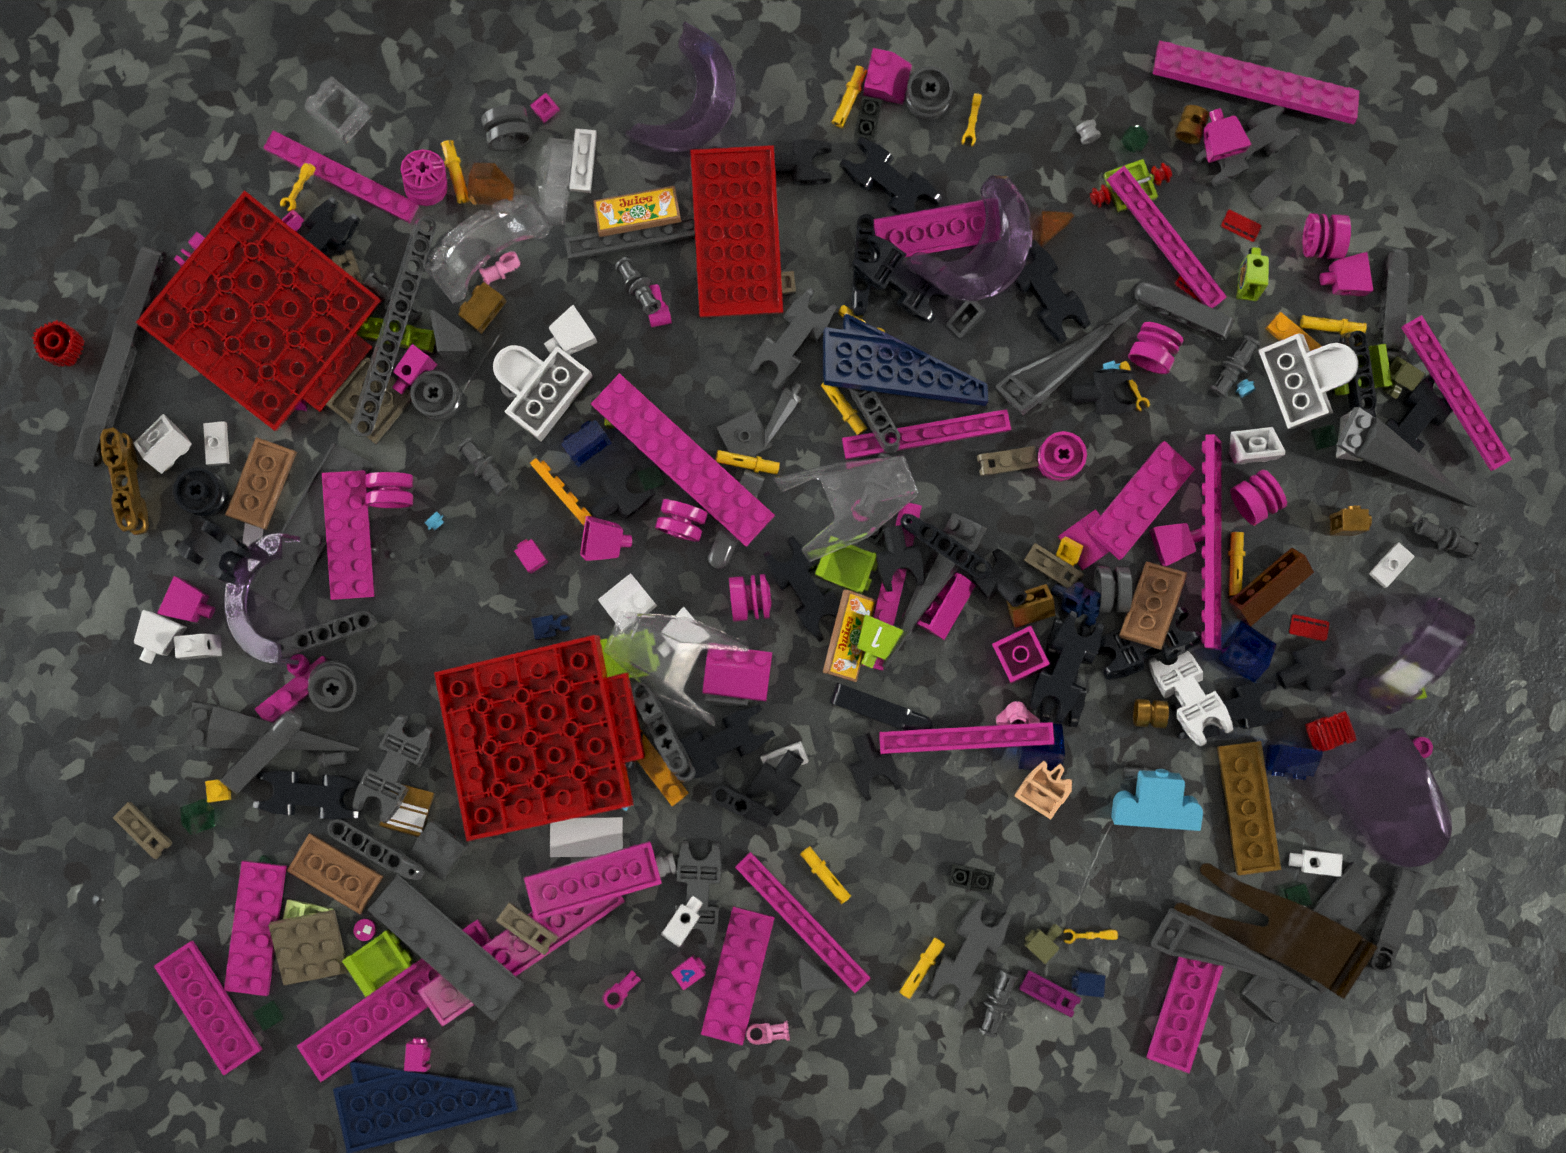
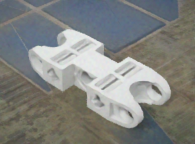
(1197, 708)

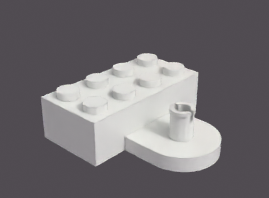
(1305, 376)
(541, 387)

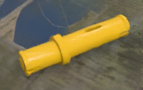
(853, 88)
(453, 164)
(1331, 325)
(849, 414)
(756, 464)
(1236, 562)
(818, 866)
(922, 967)

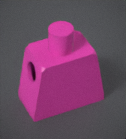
(1224, 137)
(1349, 276)
(413, 363)
(602, 539)
(1174, 542)
(185, 602)

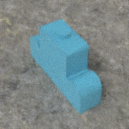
(1158, 803)

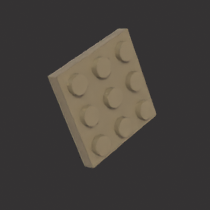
(347, 397)
(308, 947)

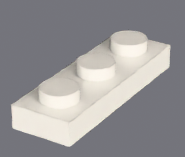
(583, 160)

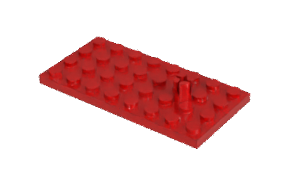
(736, 231)

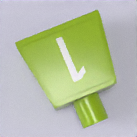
(877, 640)

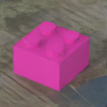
(1021, 655)

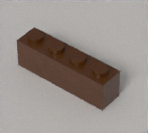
(1271, 586)

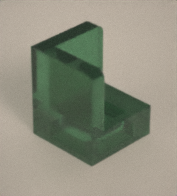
(197, 816)

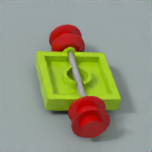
(1140, 173)

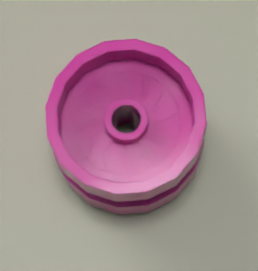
(1067, 445)
(389, 490)
(680, 523)

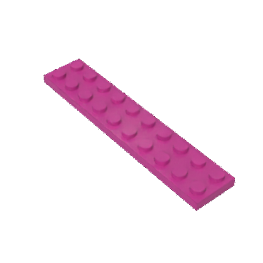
(1256, 82)
(682, 460)
(1213, 542)
(515, 955)
(374, 1016)

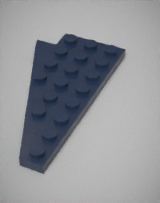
(878, 362)
(399, 1104)

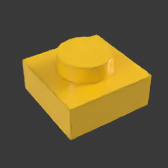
(1069, 551)
(217, 791)

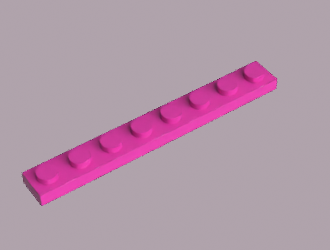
(342, 177)
(1166, 237)
(1456, 393)
(931, 433)
(888, 601)
(966, 738)
(802, 922)

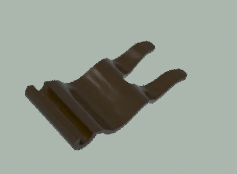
(1293, 935)

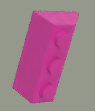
(946, 606)
(737, 673)

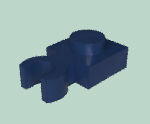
(546, 626)

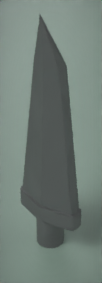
(785, 405)

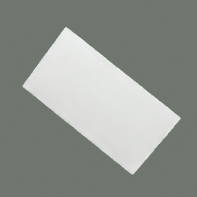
(586, 837)

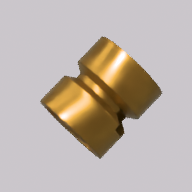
(1192, 123)
(1147, 713)

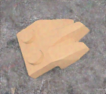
(1044, 789)

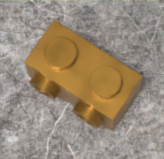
(481, 307)
(1350, 521)
(1036, 607)

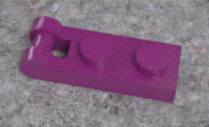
(1049, 993)

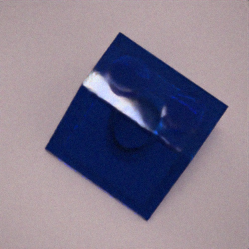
(586, 442)
(1248, 652)
(1031, 756)
(1292, 760)

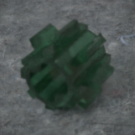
(1135, 138)

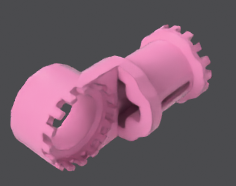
(506, 264)
(769, 1032)

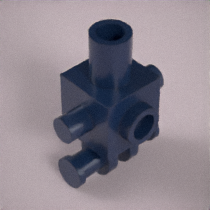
(1079, 600)

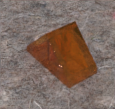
(1051, 224)

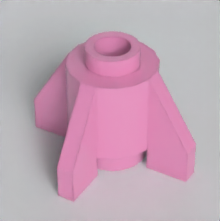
(1016, 713)

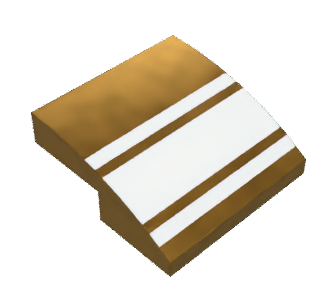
(412, 813)

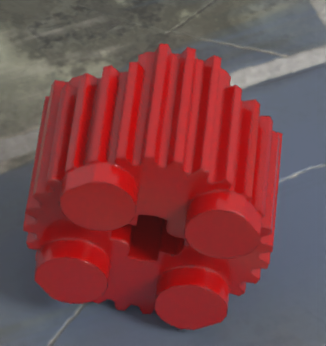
(56, 353)
(1330, 731)

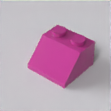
(887, 76)
(1092, 547)

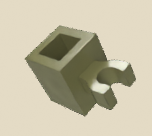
(1403, 375)
(1042, 944)

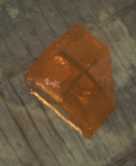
(488, 184)

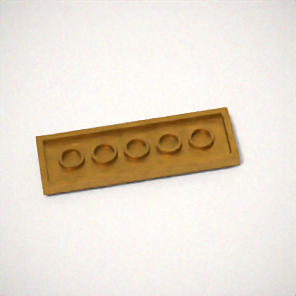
(1248, 808)

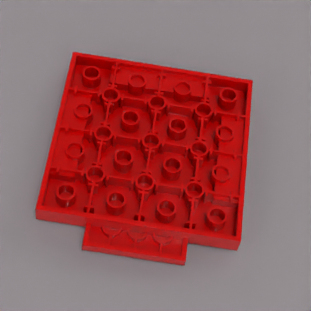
(264, 314)
(539, 737)

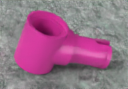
(662, 316)
(621, 989)

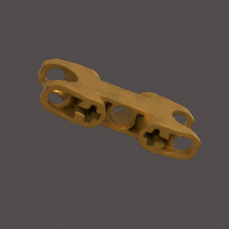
(127, 499)

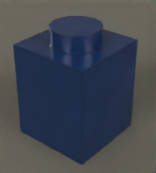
(1088, 983)

